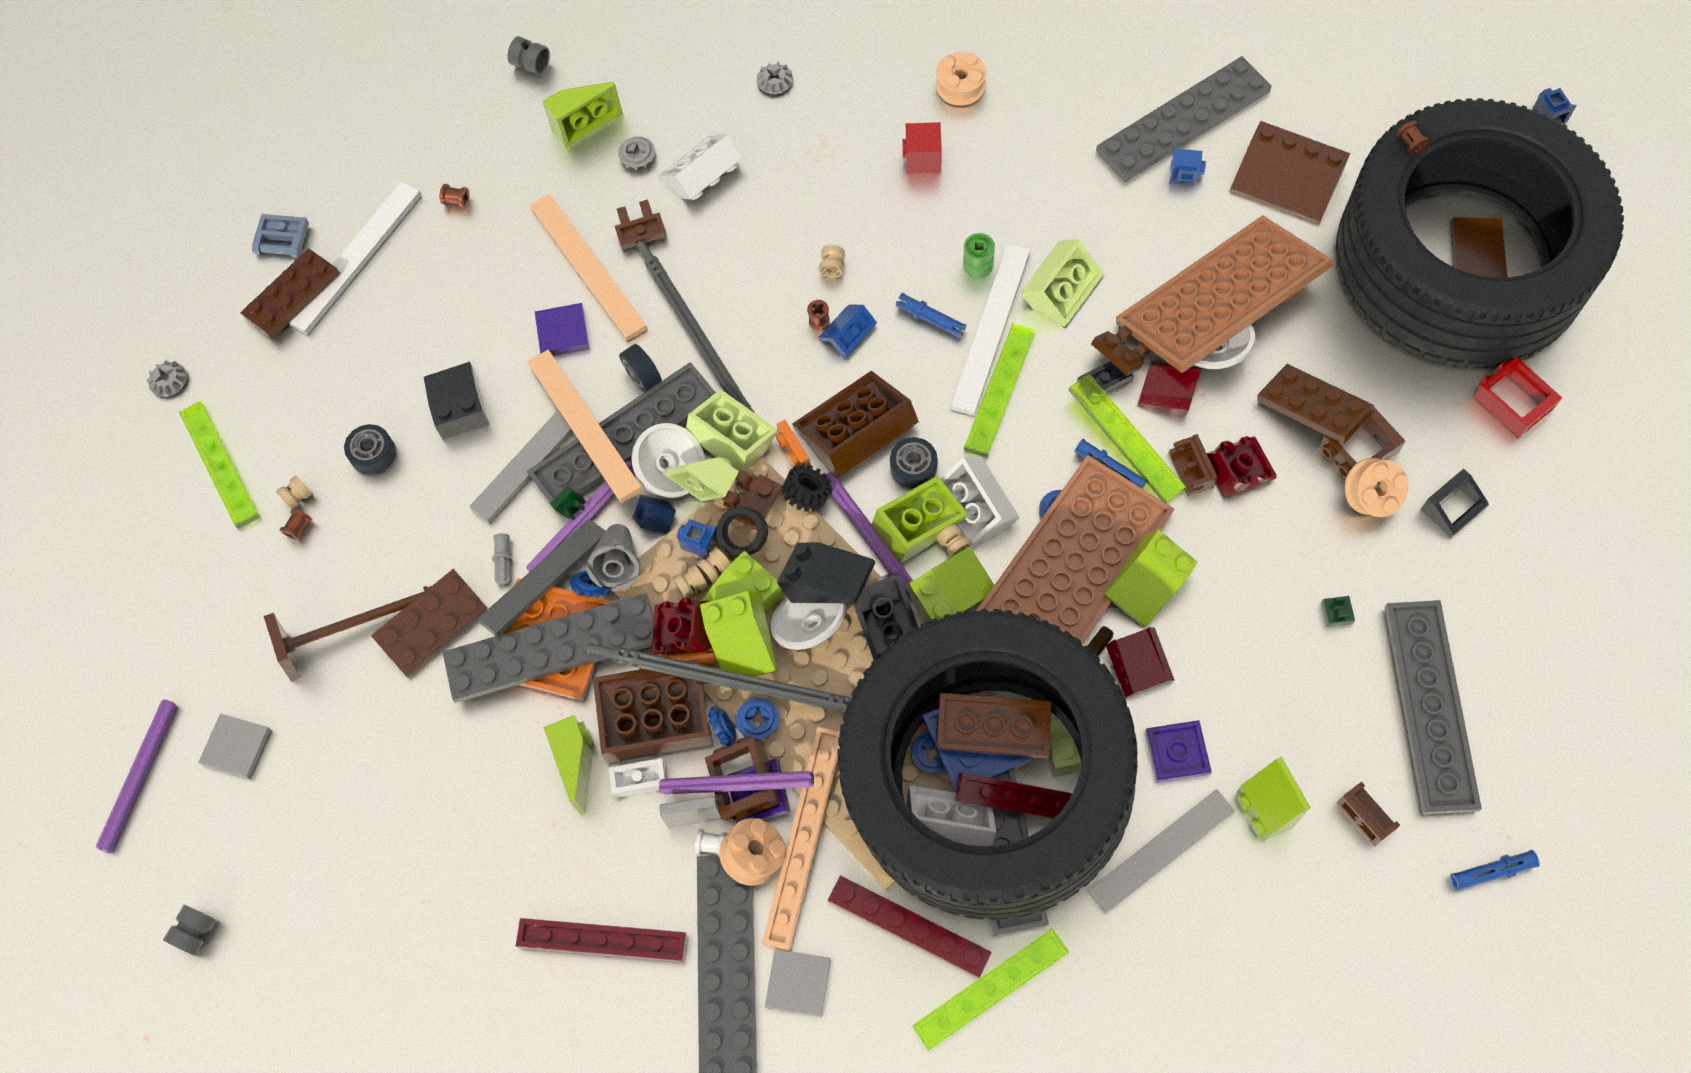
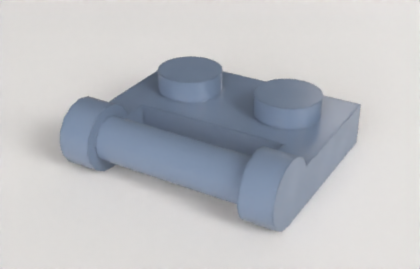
(283, 229)

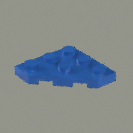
(972, 763)

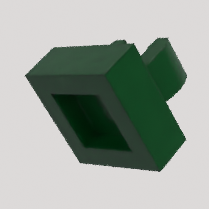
(568, 503)
(1338, 611)

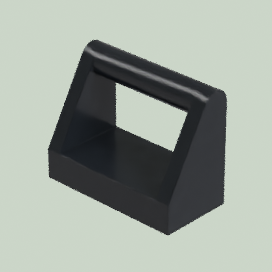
(1467, 484)

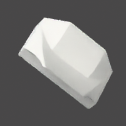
(636, 776)

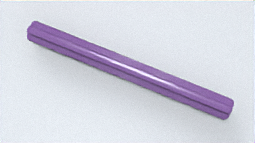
(592, 506)
(866, 529)
(136, 776)
(741, 782)

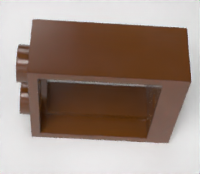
(1379, 429)
(751, 804)

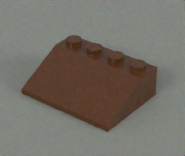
(1290, 172)
(856, 422)
(650, 714)

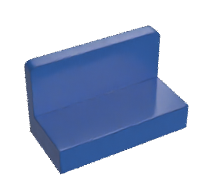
(849, 328)

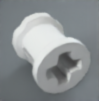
(708, 842)

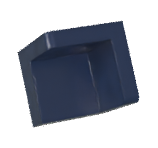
(654, 514)

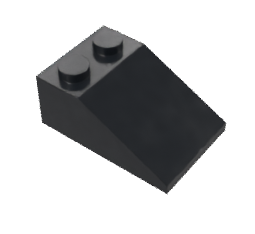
(455, 401)
(824, 574)
(884, 612)

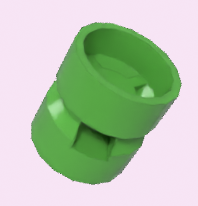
(978, 255)

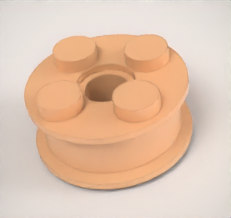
(961, 78)
(1390, 491)
(763, 841)

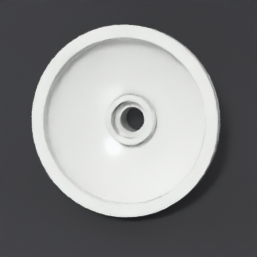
(1231, 351)
(667, 444)
(805, 624)

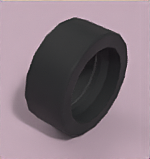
(726, 519)

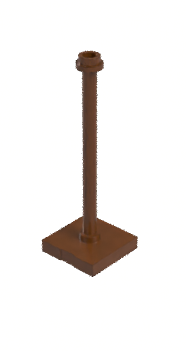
(285, 645)

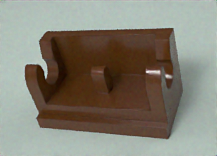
(1193, 465)
(1367, 814)

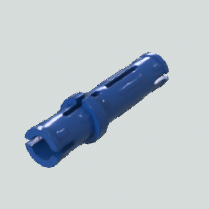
(929, 314)
(1085, 448)
(1525, 861)

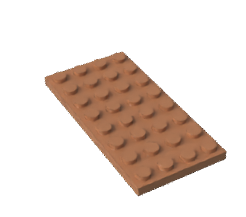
(1223, 293)
(1078, 550)

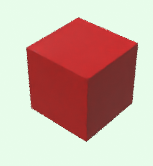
(922, 147)

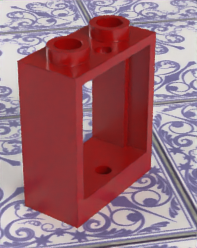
(1529, 382)

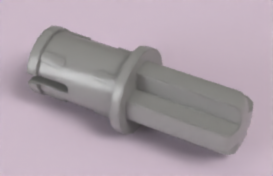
(501, 558)

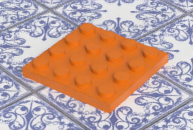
(554, 605)

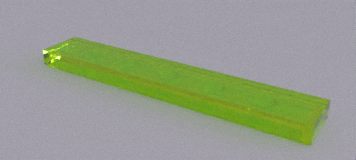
(999, 390)
(1127, 438)
(219, 464)
(990, 989)

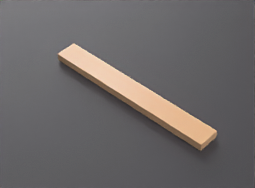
(588, 267)
(585, 427)
(803, 842)

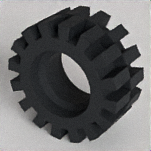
(802, 497)

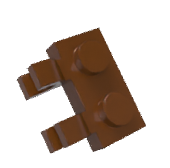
(644, 229)
(1114, 349)
(760, 496)

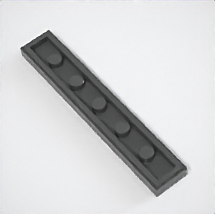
(541, 578)

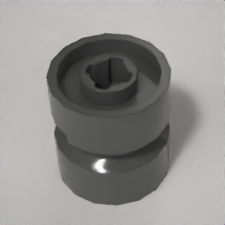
(528, 55)
(189, 930)

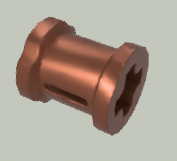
(1413, 138)
(454, 195)
(819, 315)
(295, 524)

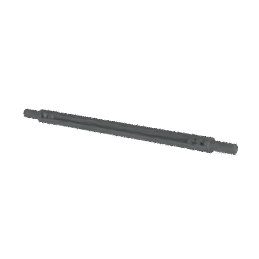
(691, 325)
(721, 677)

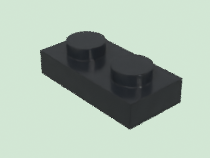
(1108, 376)

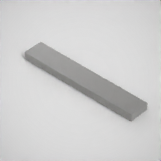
(515, 474)
(1161, 851)

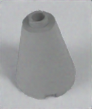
(614, 559)

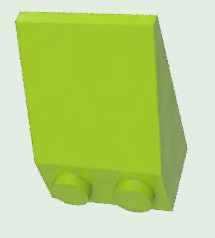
(581, 110)
(917, 518)
(746, 575)
(1150, 577)
(950, 586)
(740, 633)
(573, 756)
(1272, 800)

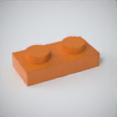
(787, 439)

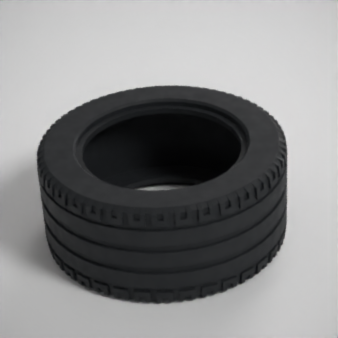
(1511, 159)
(966, 657)

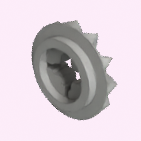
(774, 85)
(629, 148)
(177, 379)

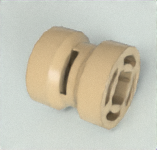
(831, 263)
(294, 492)
(953, 540)
(713, 565)
(690, 582)

